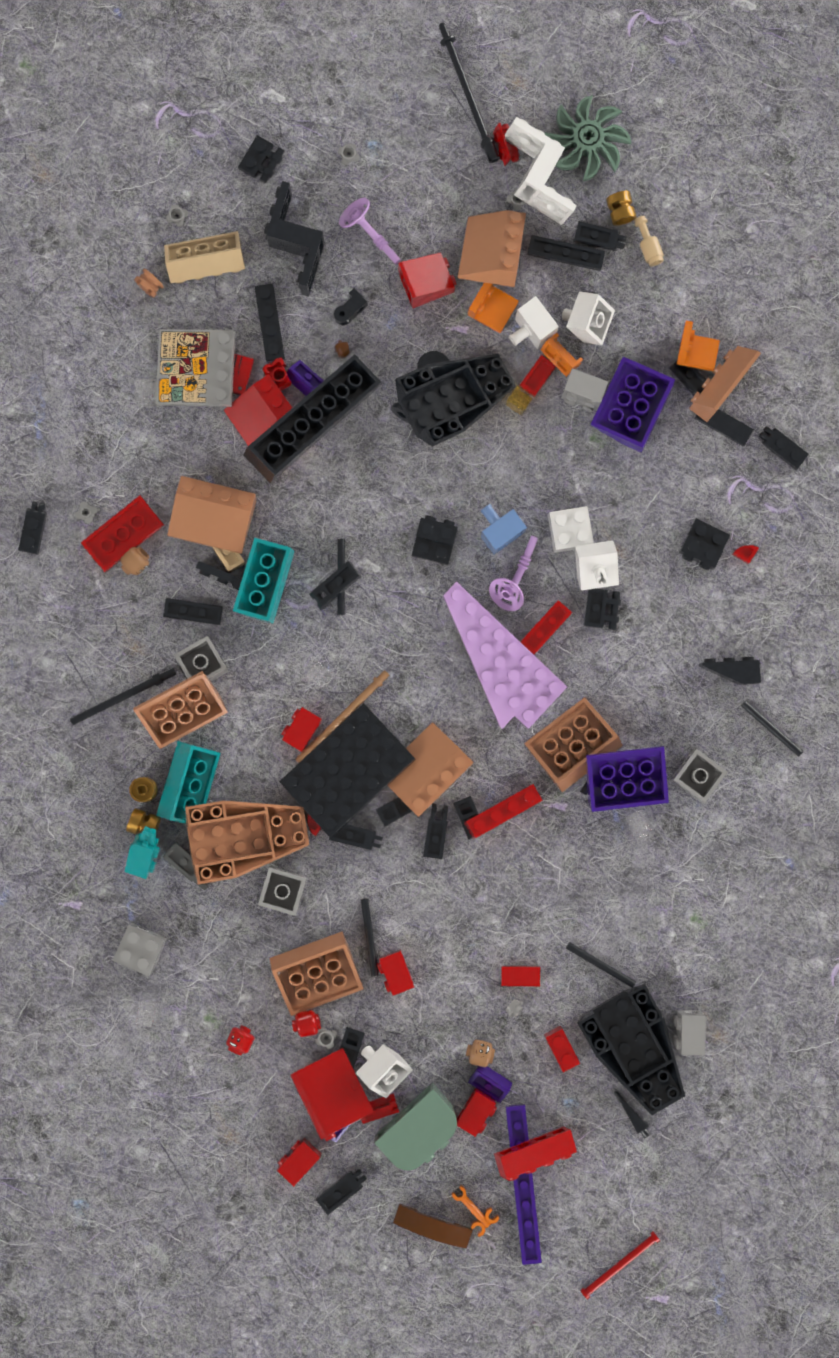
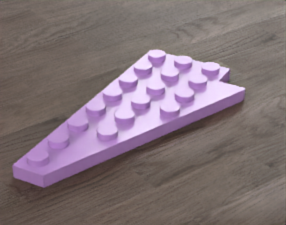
(508, 672)

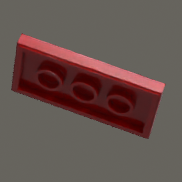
(121, 532)

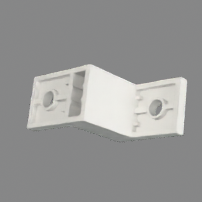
(546, 155)

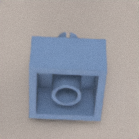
(502, 529)

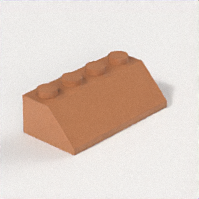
(724, 381)

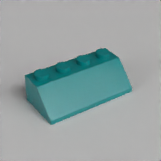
(263, 580)
(187, 780)

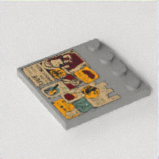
(195, 367)

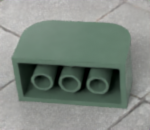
(418, 1130)

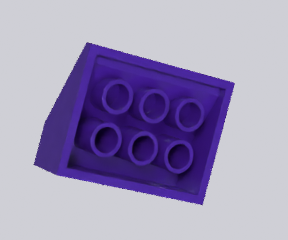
(632, 404)
(627, 779)

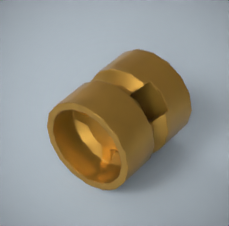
(621, 208)
(143, 789)
(139, 820)

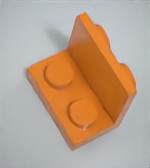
(492, 307)
(697, 350)

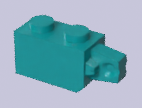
(142, 853)

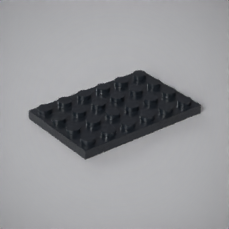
(347, 770)

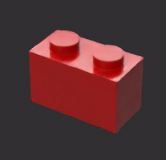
(301, 729)
(396, 972)
(562, 1049)
(475, 1112)
(298, 1161)

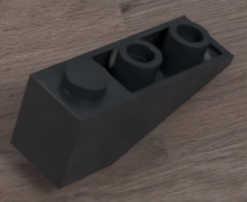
(738, 672)

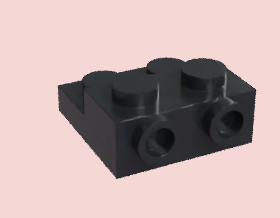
(434, 540)
(704, 544)

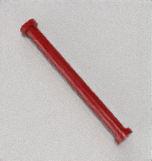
(620, 1265)

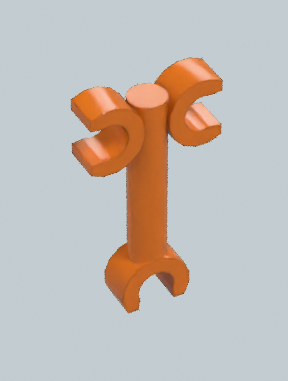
(483, 1220)

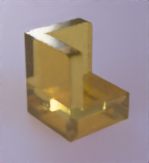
(518, 401)

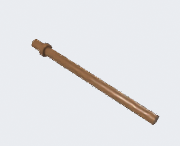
(345, 714)

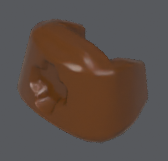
(342, 349)

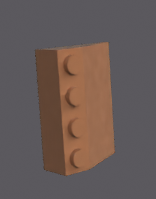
(492, 247)
(211, 514)
(181, 709)
(568, 739)
(436, 768)
(316, 973)

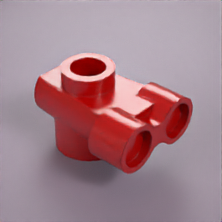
(278, 373)

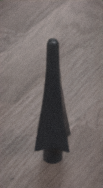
(638, 1123)

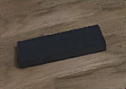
(689, 377)
(728, 427)
(193, 611)

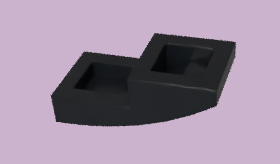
(466, 810)
(393, 811)
(351, 1044)

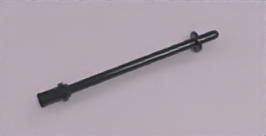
(487, 142)

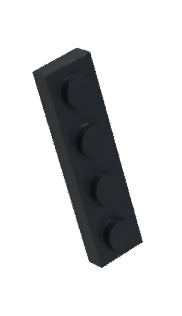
(566, 253)
(269, 322)

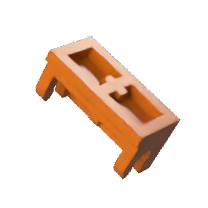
(559, 355)

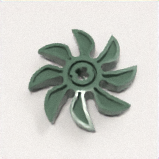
(597, 134)

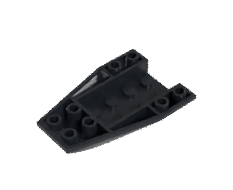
(452, 395)
(635, 1047)

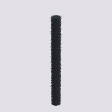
(340, 562)
(770, 727)
(369, 937)
(600, 964)

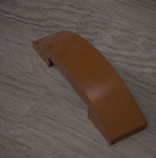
(431, 1227)

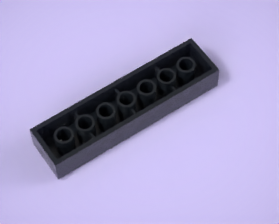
(311, 418)

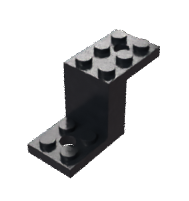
(294, 238)

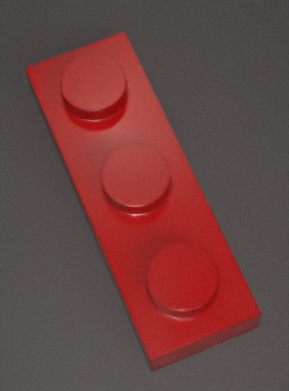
(546, 627)

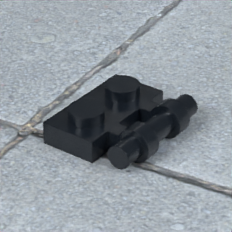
(256, 156)
(596, 609)

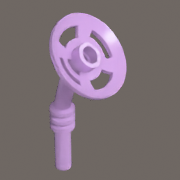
(355, 213)
(512, 588)

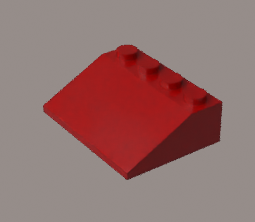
(257, 409)

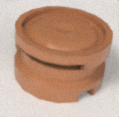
(148, 283)

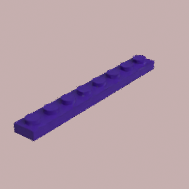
(524, 1190)

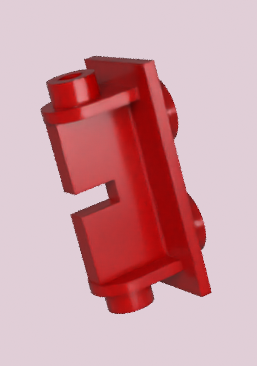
(506, 151)
(382, 1107)

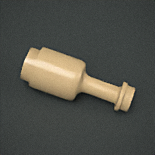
(649, 245)

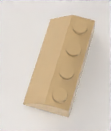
(204, 257)

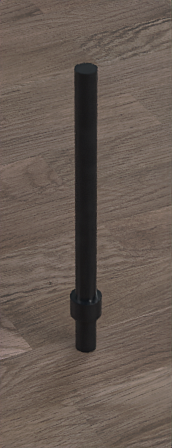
(156, 679)

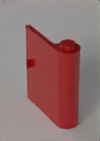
(331, 1094)

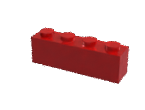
(503, 811)
(535, 1153)

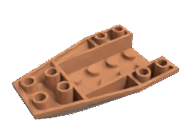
(241, 836)

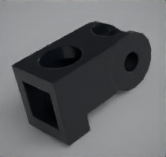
(354, 306)

